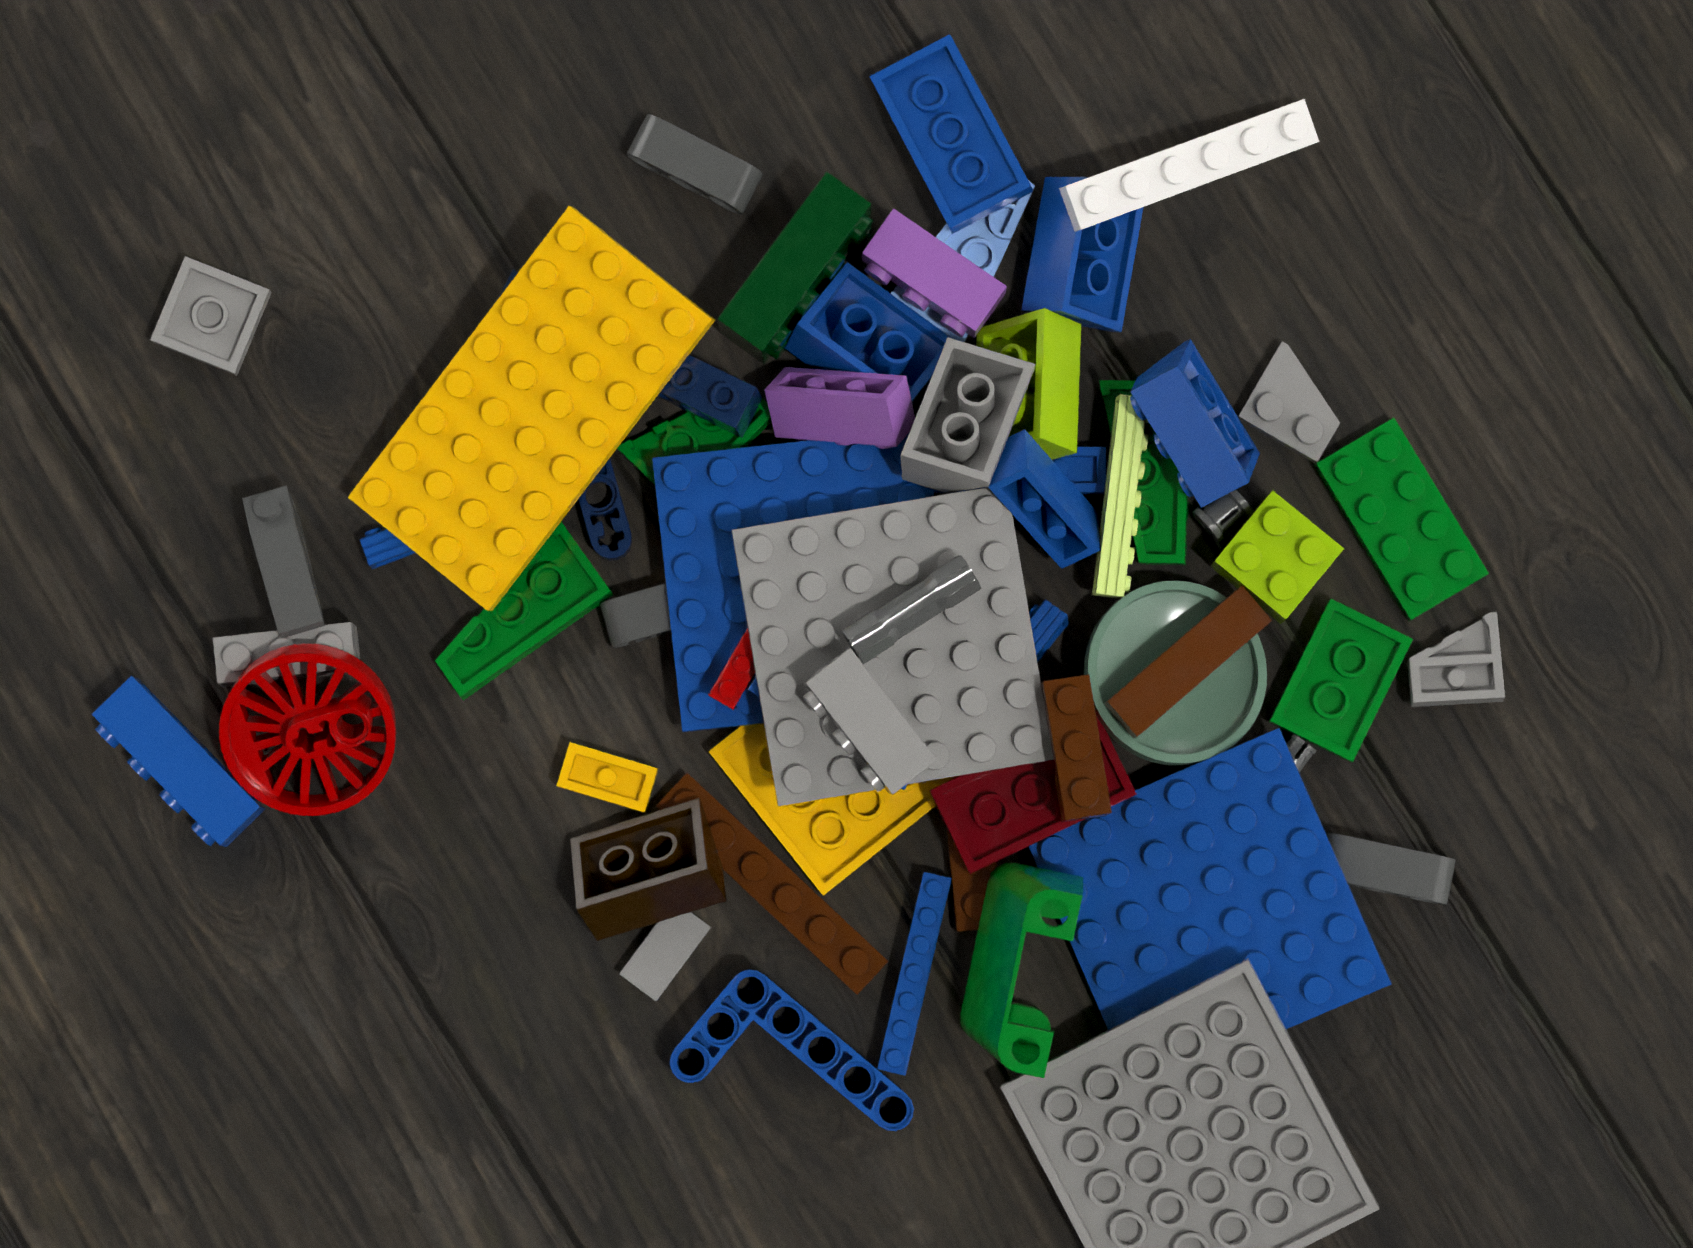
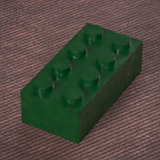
(795, 268)

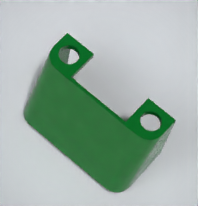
(1014, 905)

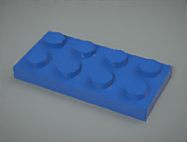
(951, 134)

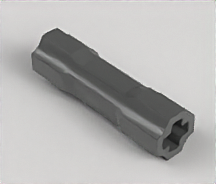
(911, 609)

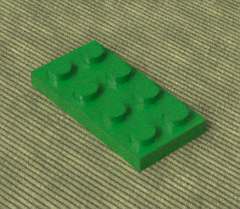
(1401, 519)

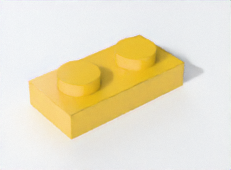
(607, 777)

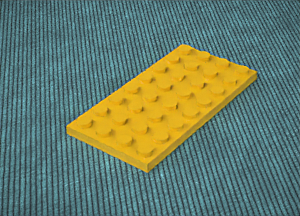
(531, 408)

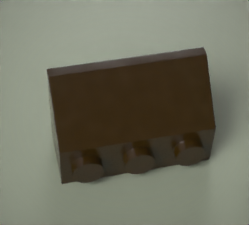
(646, 870)

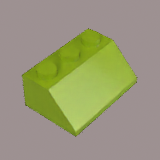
(1052, 395)

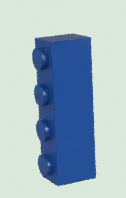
(177, 761)

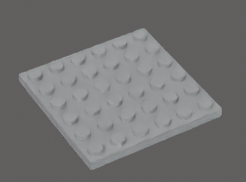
(958, 679)
(1192, 1129)

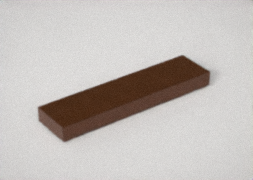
(1187, 662)

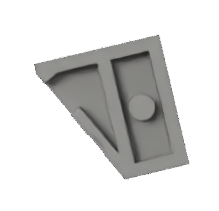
(1290, 407)
(1460, 668)

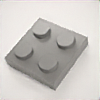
(211, 316)

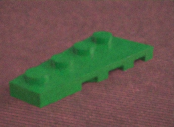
(1163, 505)
(540, 604)

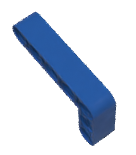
(795, 1042)

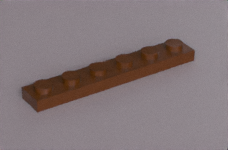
(783, 892)

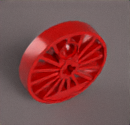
(288, 715)

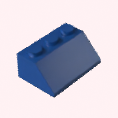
(1082, 271)
(867, 331)
(1195, 425)

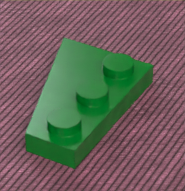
(689, 435)

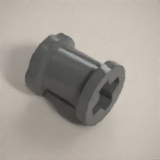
(1222, 514)

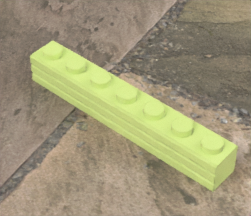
(1120, 501)

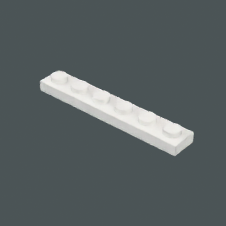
(1189, 165)

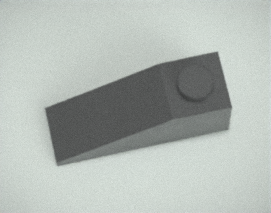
(284, 561)

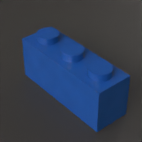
(1045, 501)

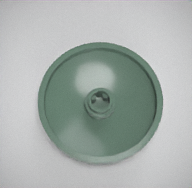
(1207, 717)

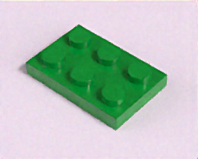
(1340, 680)

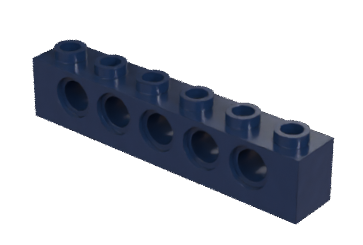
(708, 393)

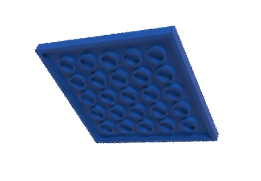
(739, 488)
(1215, 874)

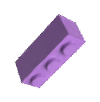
(932, 275)
(840, 407)

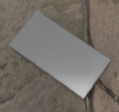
(664, 953)

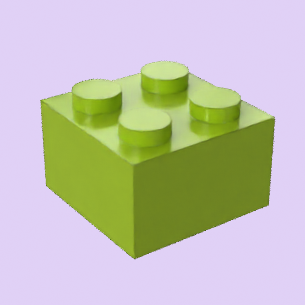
(1277, 557)

